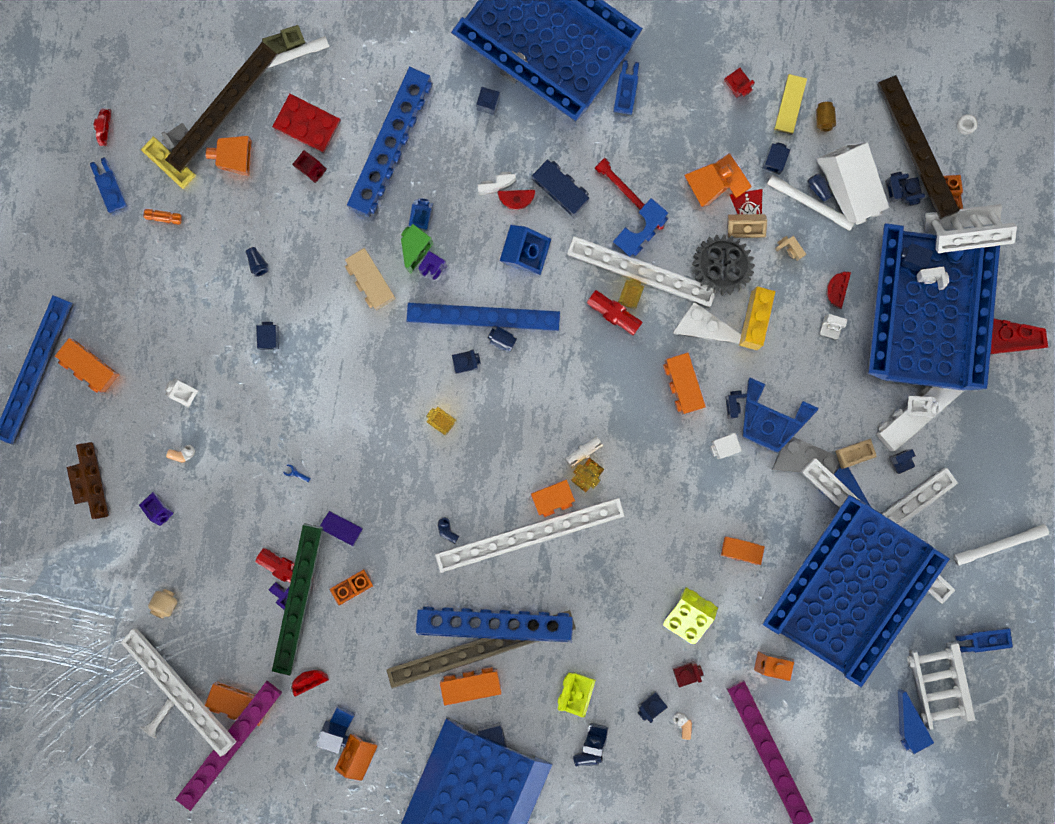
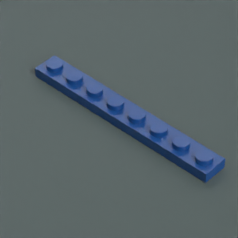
(483, 316)
(33, 368)

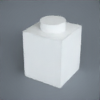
(725, 446)

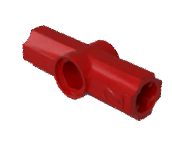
(614, 312)
(279, 566)

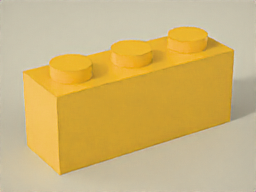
(757, 318)

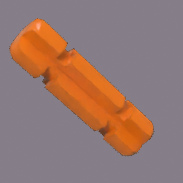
(162, 216)

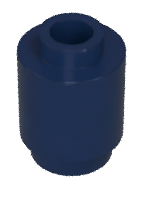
(501, 339)

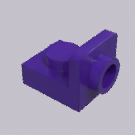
(155, 509)

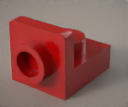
(739, 83)

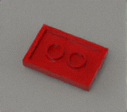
(306, 123)

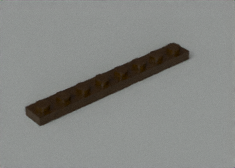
(221, 107)
(918, 147)

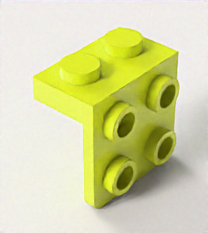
(691, 616)

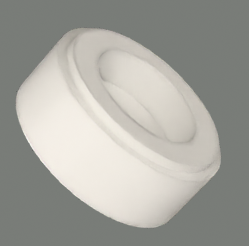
(967, 124)

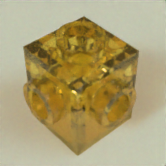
(584, 477)

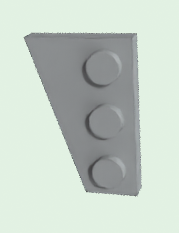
(798, 454)

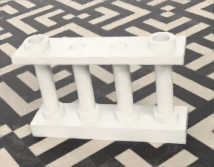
(971, 238)
(960, 689)

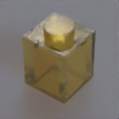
(631, 293)
(440, 420)

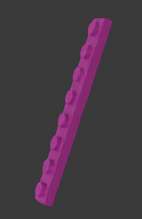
(239, 731)
(769, 753)

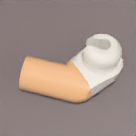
(183, 455)
(685, 723)

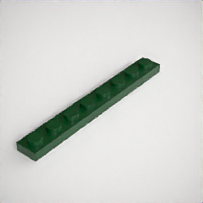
(297, 599)

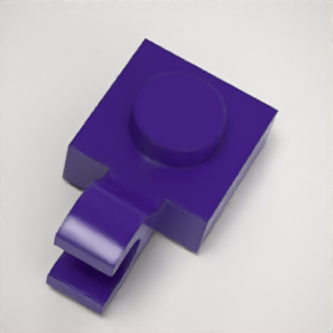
(279, 592)

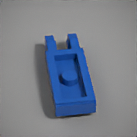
(626, 89)
(108, 187)
(987, 640)

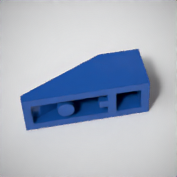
(911, 728)

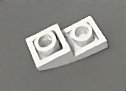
(504, 180)

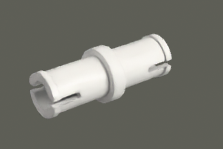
(584, 451)

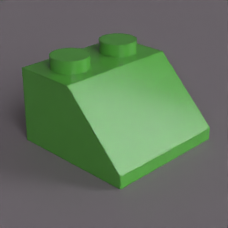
(414, 246)

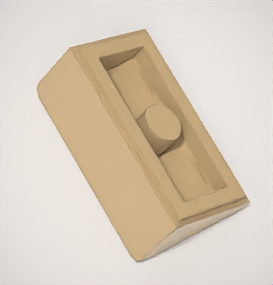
(747, 225)

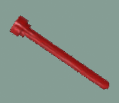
(604, 168)

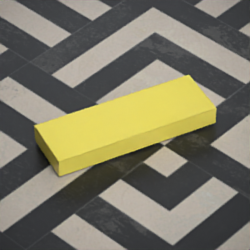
(790, 104)
(158, 153)

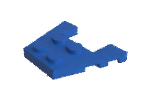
(769, 426)

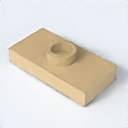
(855, 453)

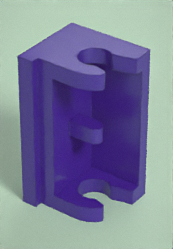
(433, 264)

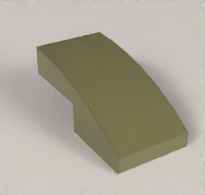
(285, 40)

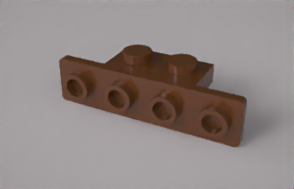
(86, 481)

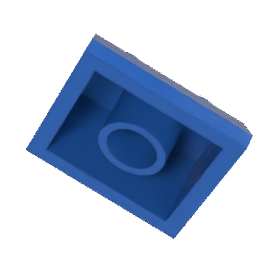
(525, 249)

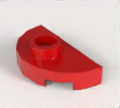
(101, 126)
(516, 198)
(837, 288)
(307, 681)

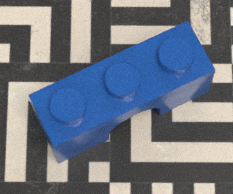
(654, 216)

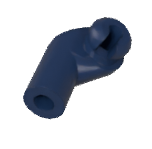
(445, 530)

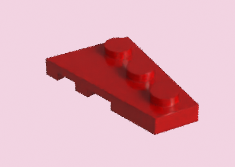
(1016, 337)

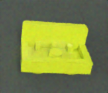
(576, 694)

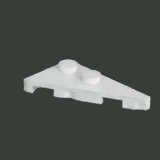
(703, 324)

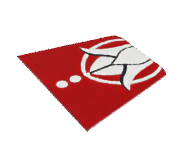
(748, 202)

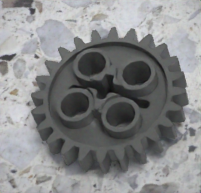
(705, 263)

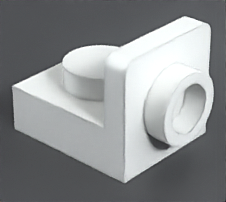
(931, 275)
(832, 326)
(180, 392)
(922, 406)

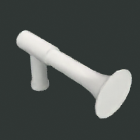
(151, 728)

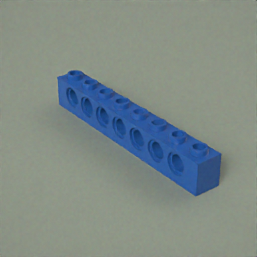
(412, 79)
(425, 625)

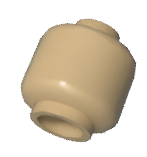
(162, 604)

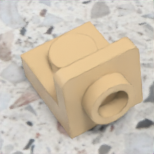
(794, 248)

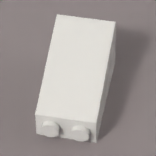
(854, 181)

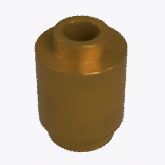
(826, 116)

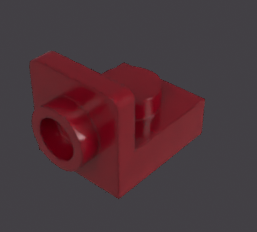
(309, 166)
(688, 674)

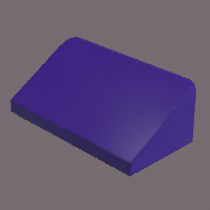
(341, 528)

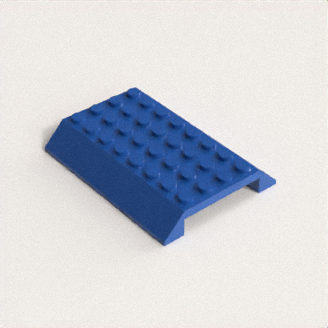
(567, 45)
(930, 332)
(856, 590)
(475, 782)

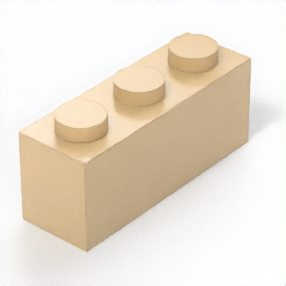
(369, 279)

